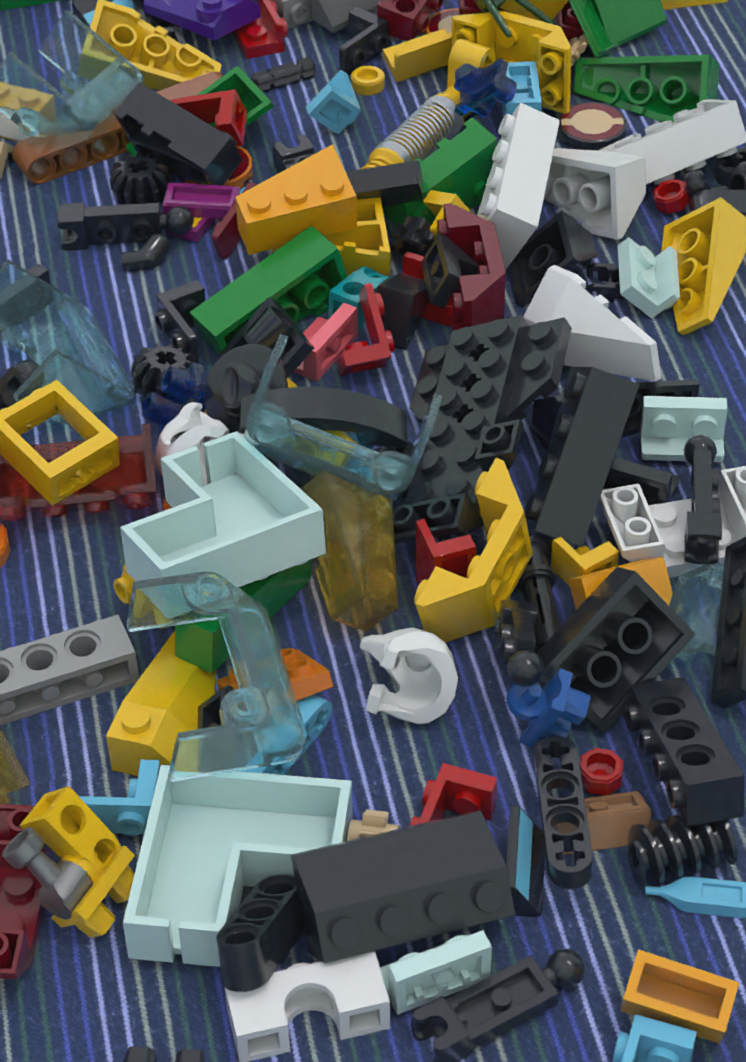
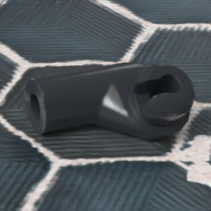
(149, 255)

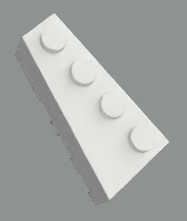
(686, 143)
(519, 177)

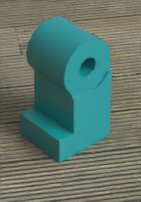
(349, 289)

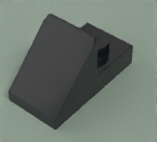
(442, 269)

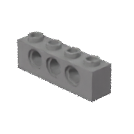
(65, 668)

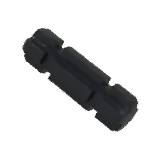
(284, 74)

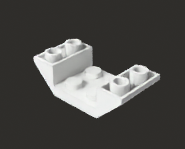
(660, 528)

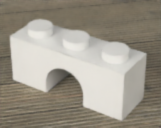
(344, 989)

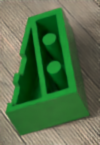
(455, 168)

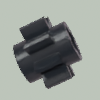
(412, 236)

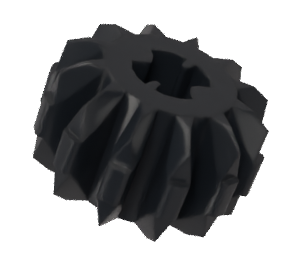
(140, 180)
(153, 363)

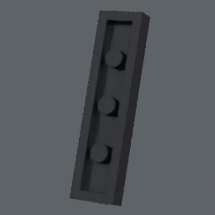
(730, 652)

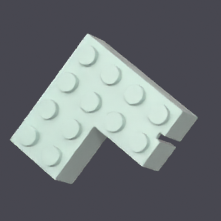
(237, 525)
(213, 840)

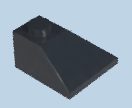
(556, 243)

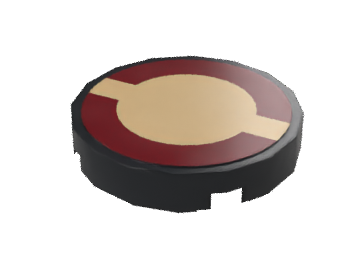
(592, 126)

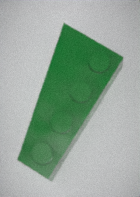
(293, 275)
(203, 641)

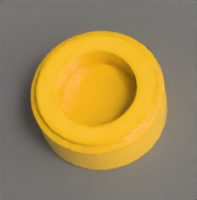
(368, 80)

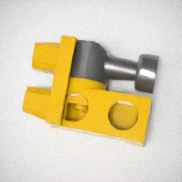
(89, 865)

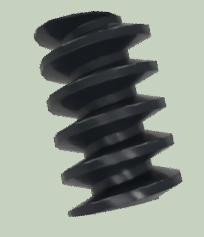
(676, 843)

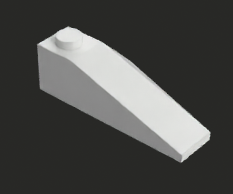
(596, 334)

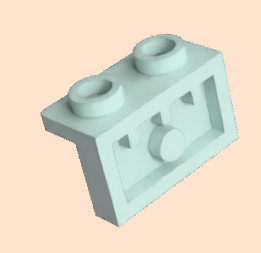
(648, 280)
(674, 420)
(437, 971)

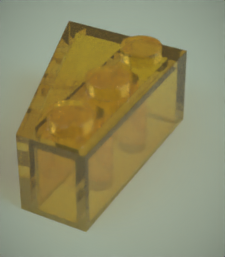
(360, 552)

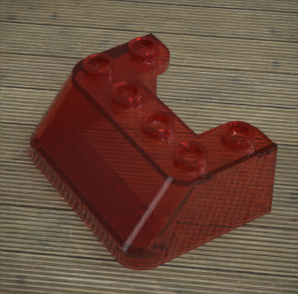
(130, 482)

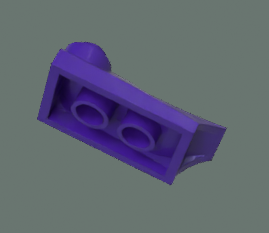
(205, 17)

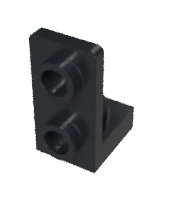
(366, 40)
(174, 315)

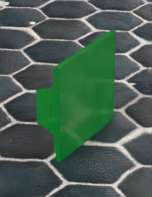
(593, 28)

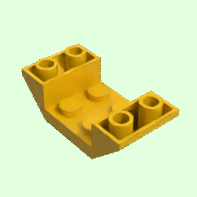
(529, 42)
(461, 605)

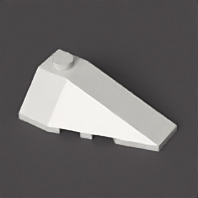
(597, 188)

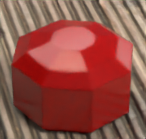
(671, 196)
(601, 771)

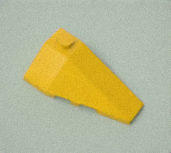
(149, 48)
(157, 709)

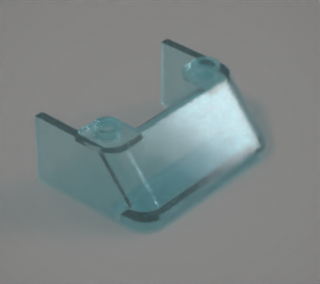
(92, 78)
(62, 340)
(317, 451)
(261, 717)

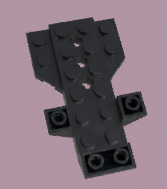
(485, 385)

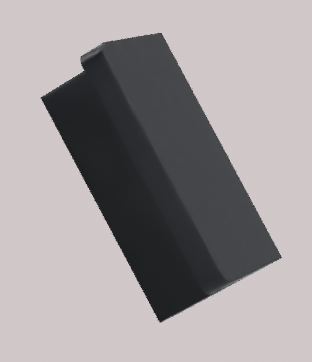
(392, 183)
(656, 484)

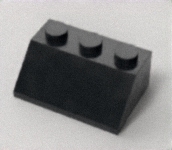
(613, 642)

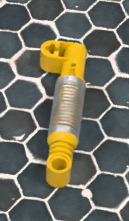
(434, 118)

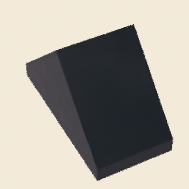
(403, 305)

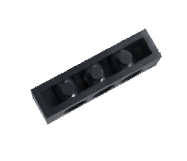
(685, 751)

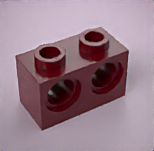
(407, 17)

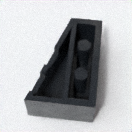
(178, 137)

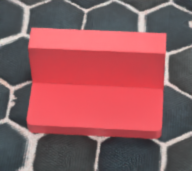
(329, 340)

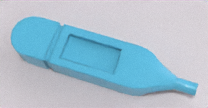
(705, 896)

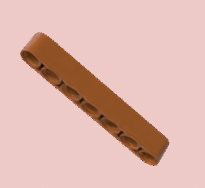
(60, 155)

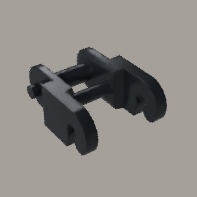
(606, 273)

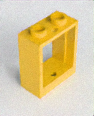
(74, 468)

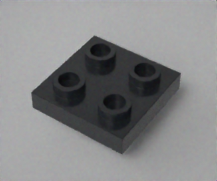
(265, 330)

